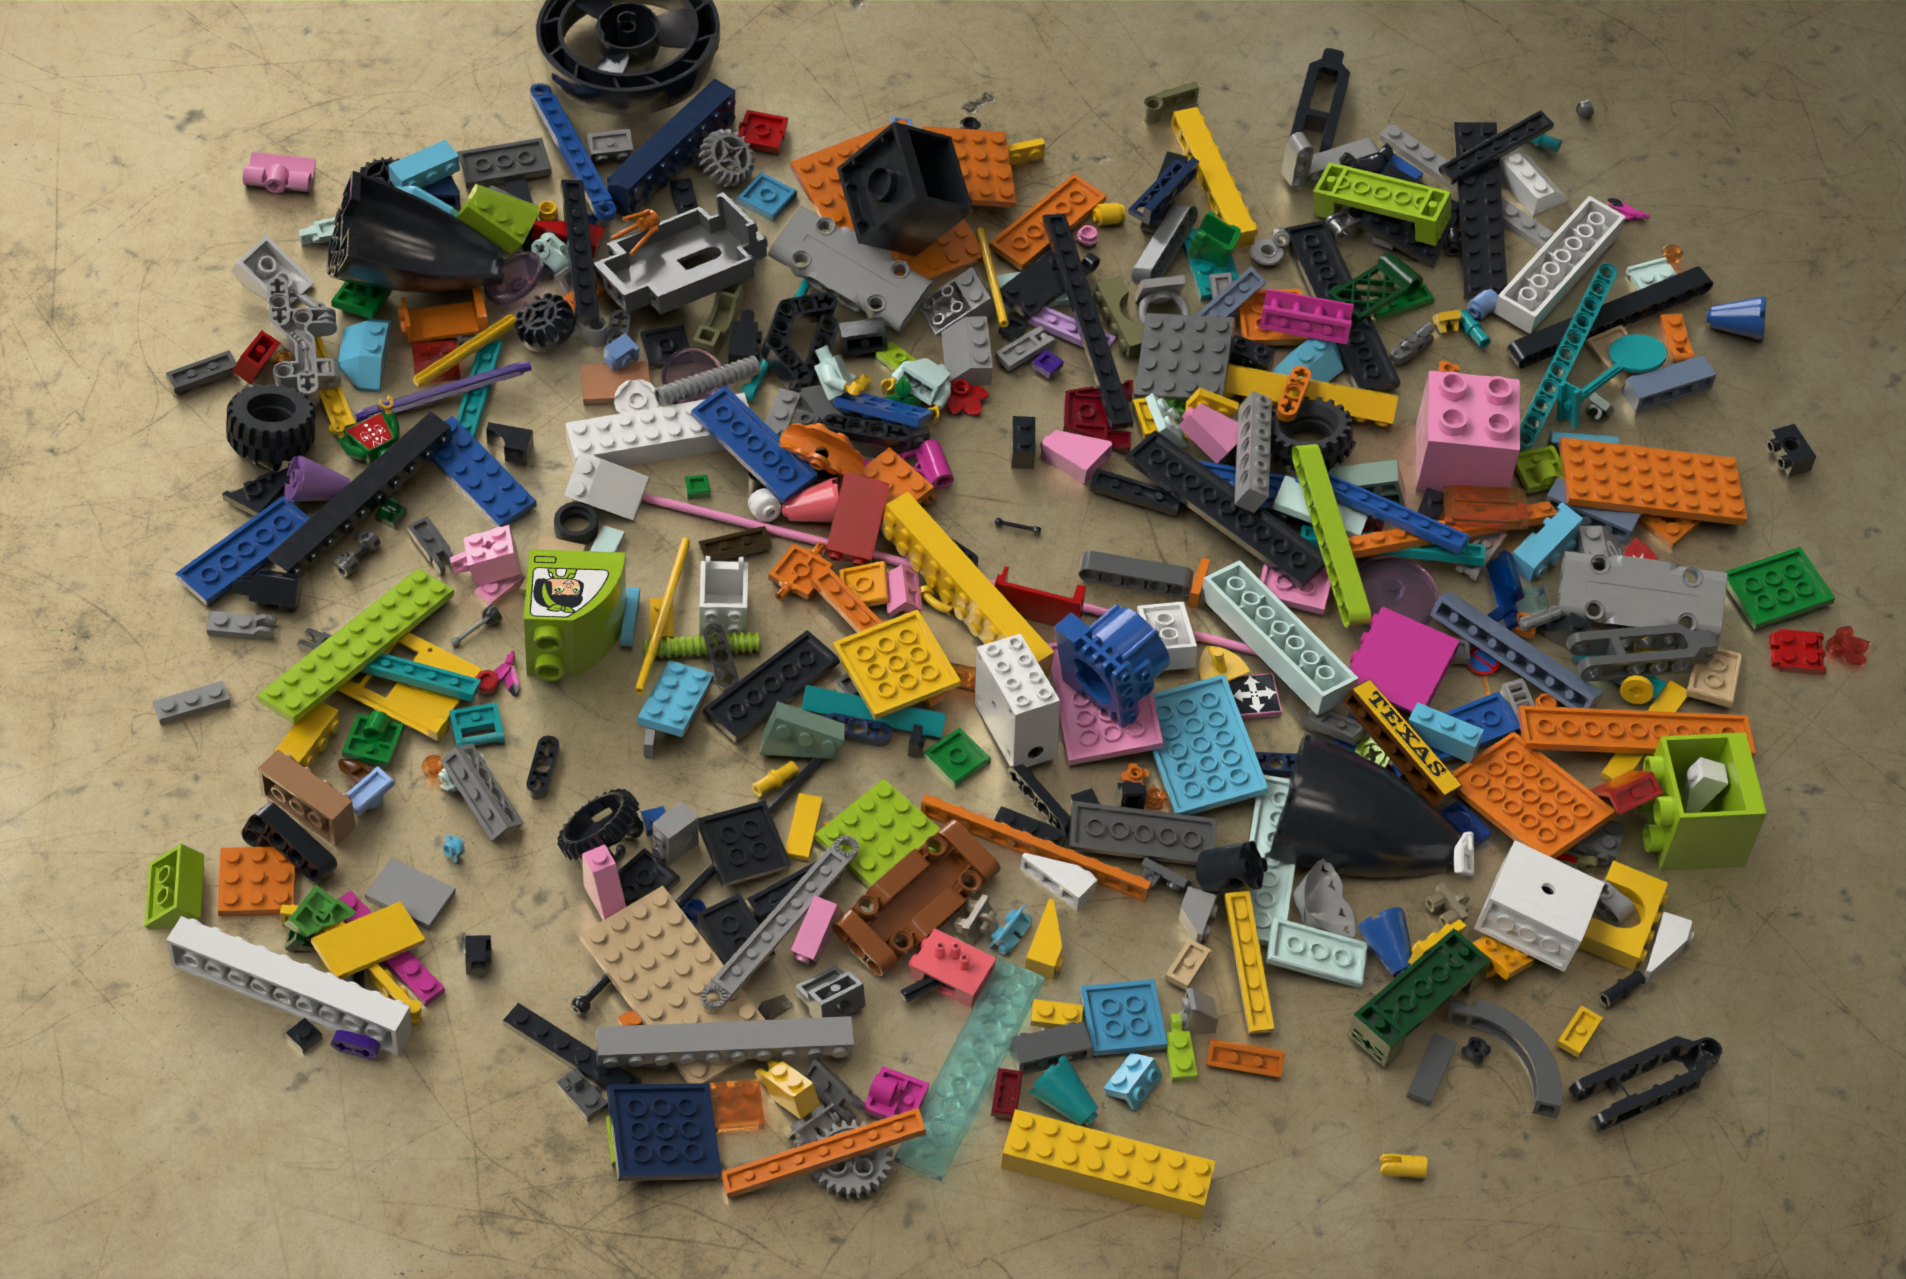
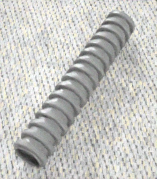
(705, 381)

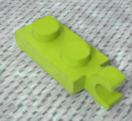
(1180, 1051)

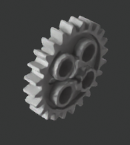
(849, 1179)

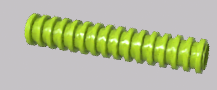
(696, 645)

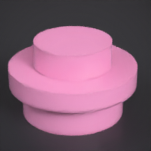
(1087, 235)

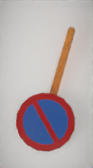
(1482, 665)

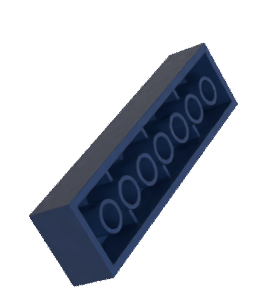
(671, 148)

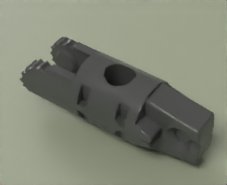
(1413, 344)

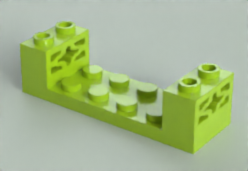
(1386, 196)

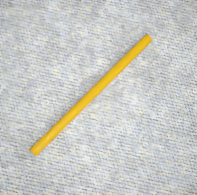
(991, 274)

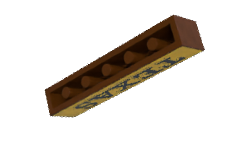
(1401, 743)

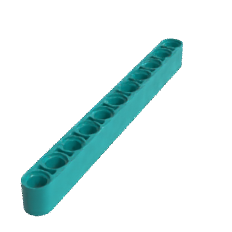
(1601, 284)

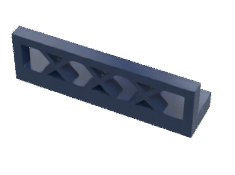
(1167, 194)

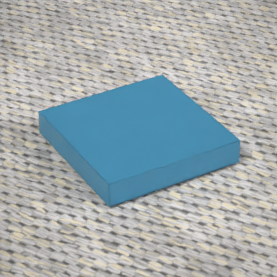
(766, 196)

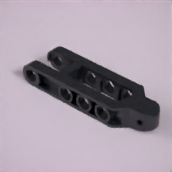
(1318, 120)
(1695, 1056)

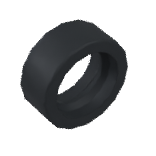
(571, 510)

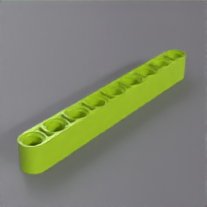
(1331, 535)

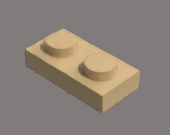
(1187, 964)

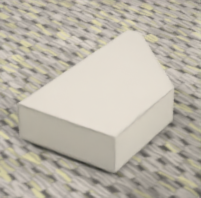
(1464, 855)

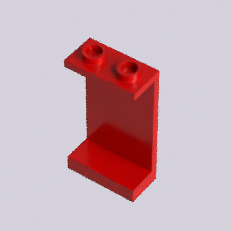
(856, 519)
(1038, 604)
(1628, 790)

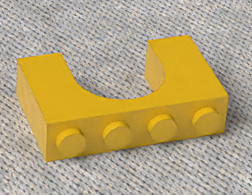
(1626, 945)

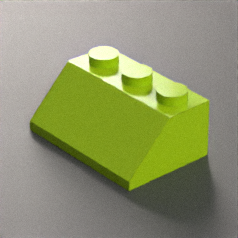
(174, 887)

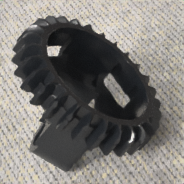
(584, 834)

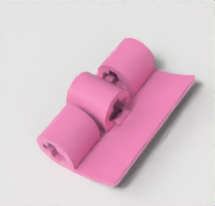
(279, 172)

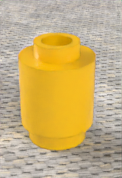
(1109, 214)

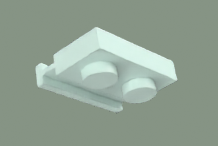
(1650, 272)

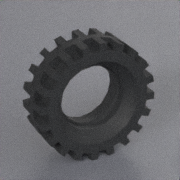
(1316, 417)

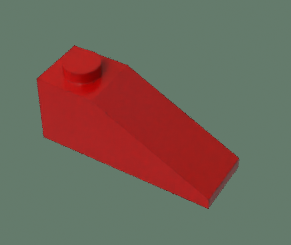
(558, 229)

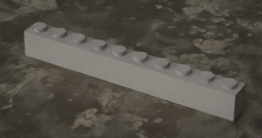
(724, 1041)

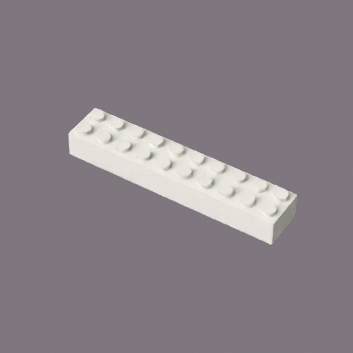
(288, 984)

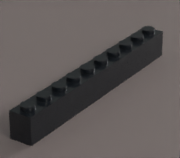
(361, 496)

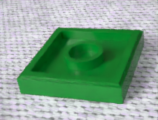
(957, 757)

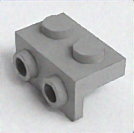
(610, 145)

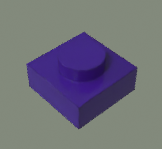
(1047, 364)

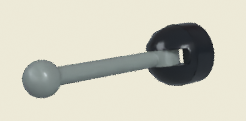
(489, 616)

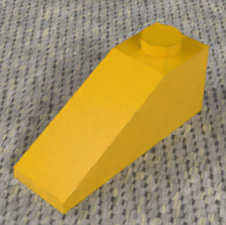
(1046, 948)

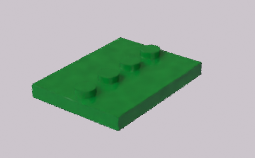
(1778, 588)

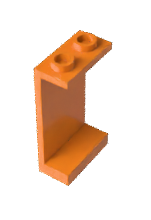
(444, 320)

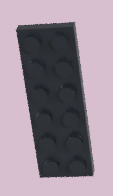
(775, 680)

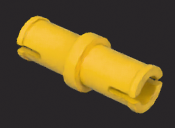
(775, 778)

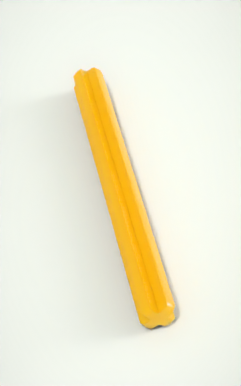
(464, 351)

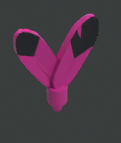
(1626, 210)
(508, 672)

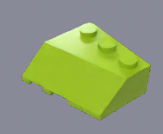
(499, 217)

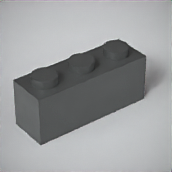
(1043, 1048)

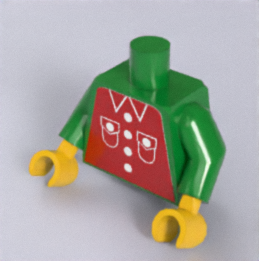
(370, 437)

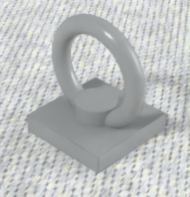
(1158, 292)

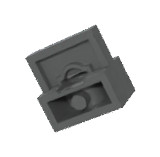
(832, 993)

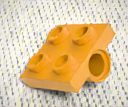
(1504, 958)

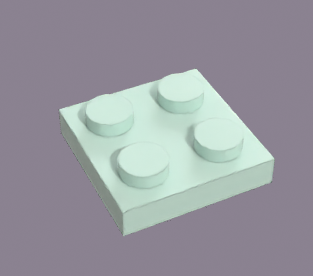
(1166, 420)

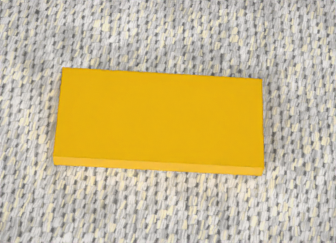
(368, 940)

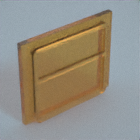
(1485, 507)

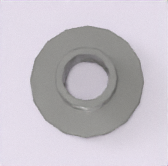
(1266, 245)

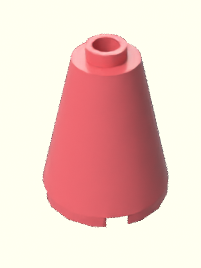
(814, 503)

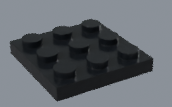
(743, 843)

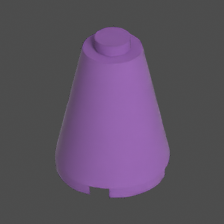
(312, 481)

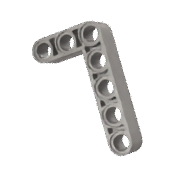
(1305, 169)

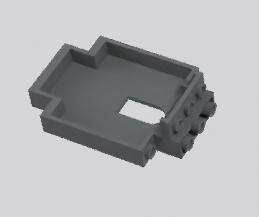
(655, 271)

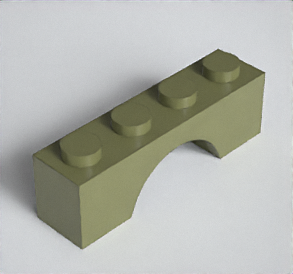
(1112, 298)
(724, 311)

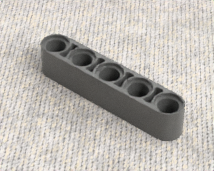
(1165, 243)
(1136, 574)

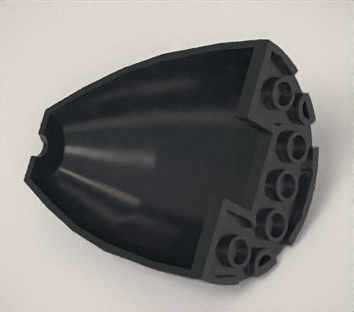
(406, 243)
(1358, 817)

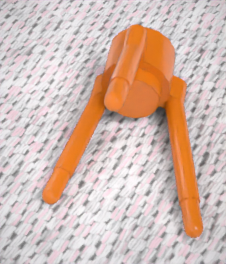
(647, 221)

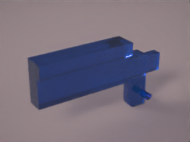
(1507, 589)

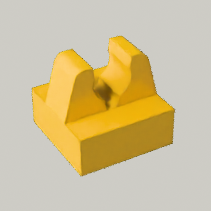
(1449, 317)

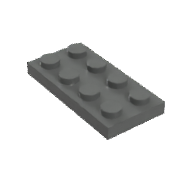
(504, 162)

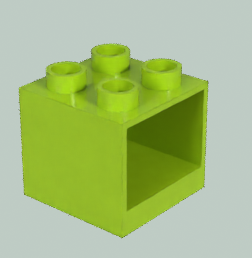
(1725, 827)

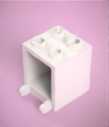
(723, 595)

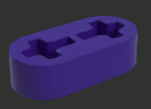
(355, 1044)

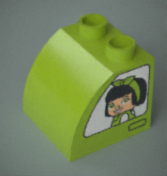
(572, 610)

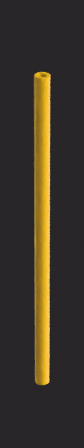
(662, 616)

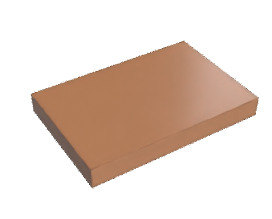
(601, 382)

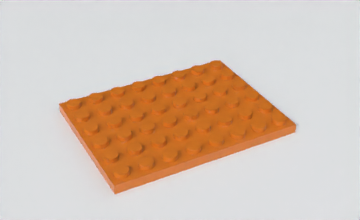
(823, 187)

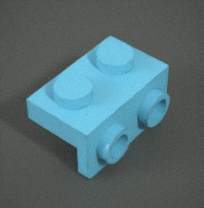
(1134, 1080)

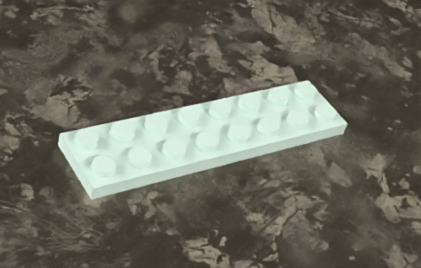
(1277, 883)

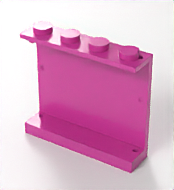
(1403, 659)

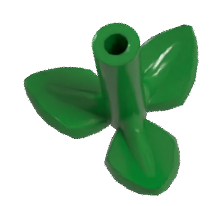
(903, 389)

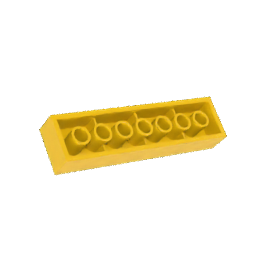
(1107, 1164)

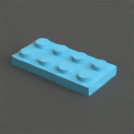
(675, 698)

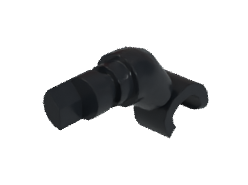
(1373, 163)

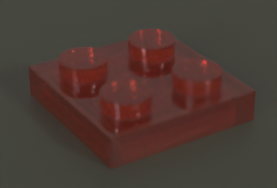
(429, 352)

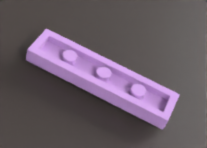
(1062, 326)

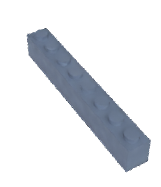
(1515, 652)

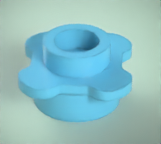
(453, 847)

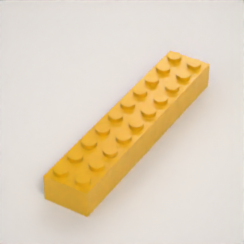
(957, 578)

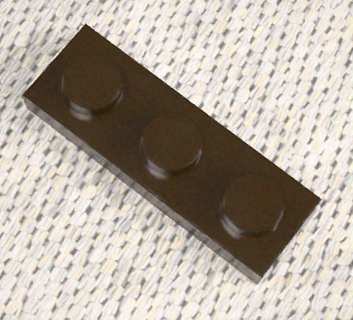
(735, 544)

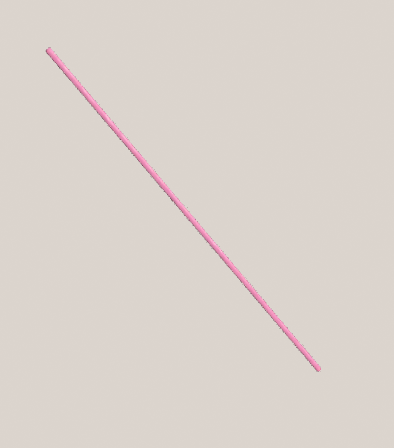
(880, 556)

